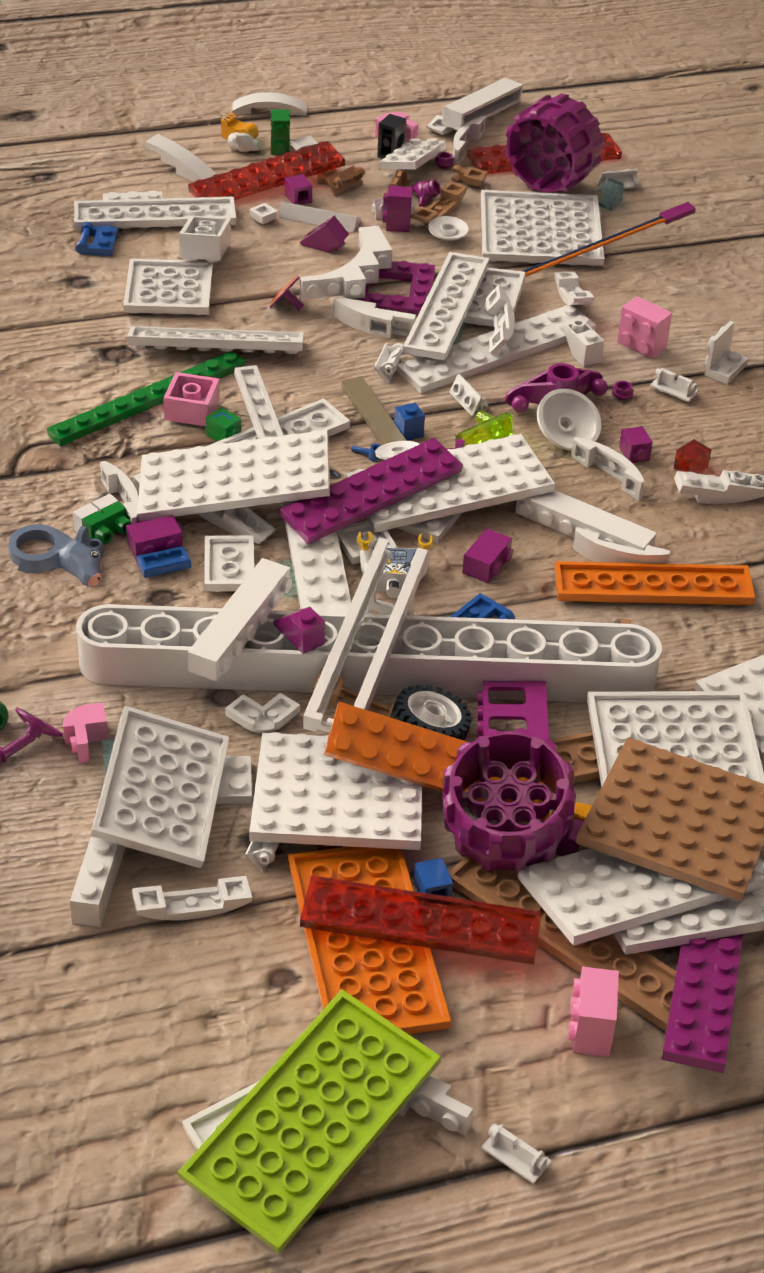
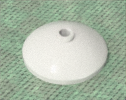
(573, 412)

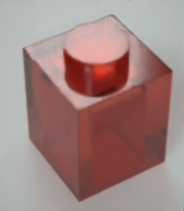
(692, 457)

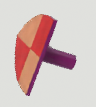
(289, 295)

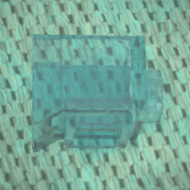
(613, 193)

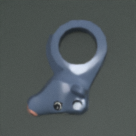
(78, 556)

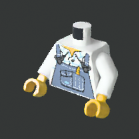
(397, 564)

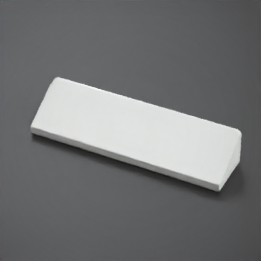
(317, 216)

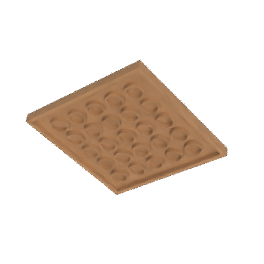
(679, 819)

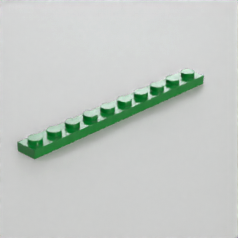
(136, 402)

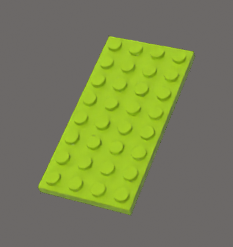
(309, 1120)

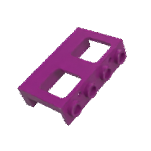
(533, 711)

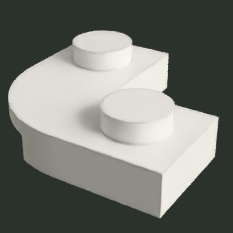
(262, 718)

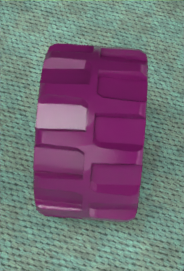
(554, 144)
(509, 757)

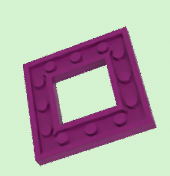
(422, 281)

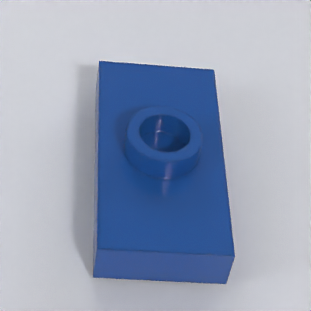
(163, 562)

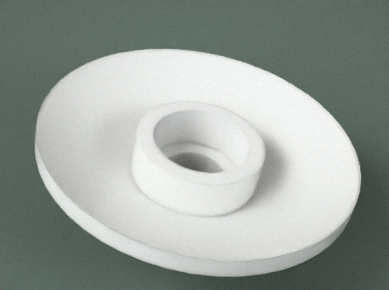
(448, 228)
(391, 449)

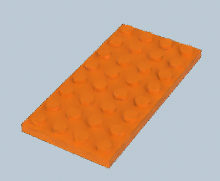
(383, 975)

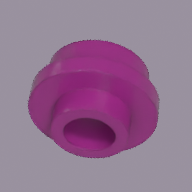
(444, 160)
(622, 390)

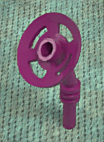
(34, 729)

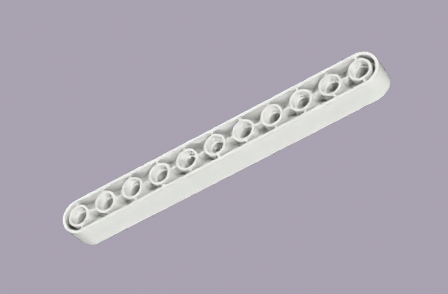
(453, 653)

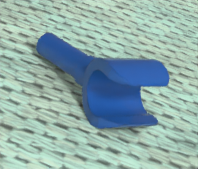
(370, 452)

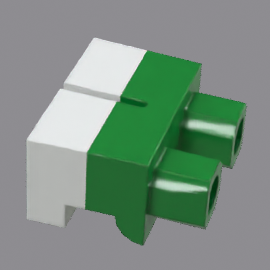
(102, 518)

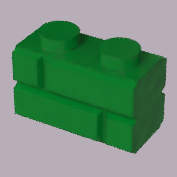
(280, 131)

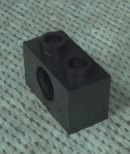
(391, 134)

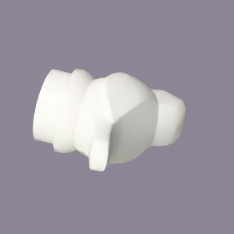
(243, 142)

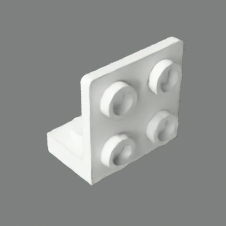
(722, 362)

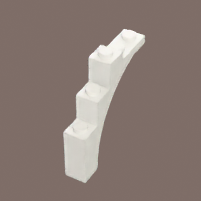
(352, 278)

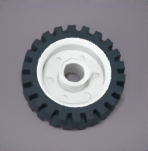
(433, 710)

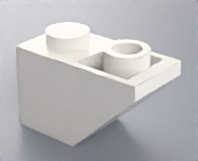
(583, 342)

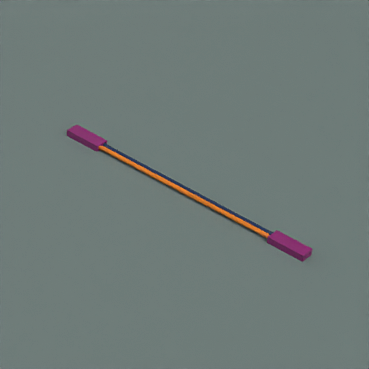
(667, 216)

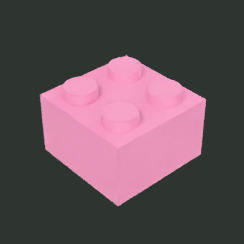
(644, 327)
(191, 399)
(594, 1011)

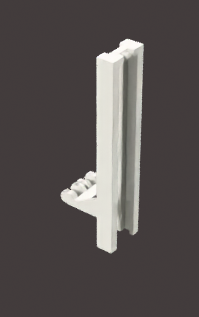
(363, 603)

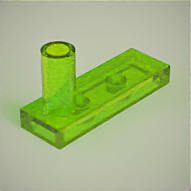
(489, 428)

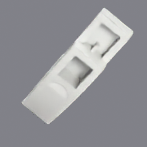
(369, 319)
(728, 488)
(435, 1102)

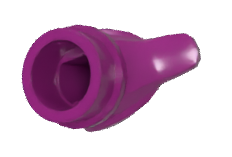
(426, 190)

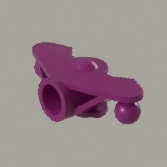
(555, 377)

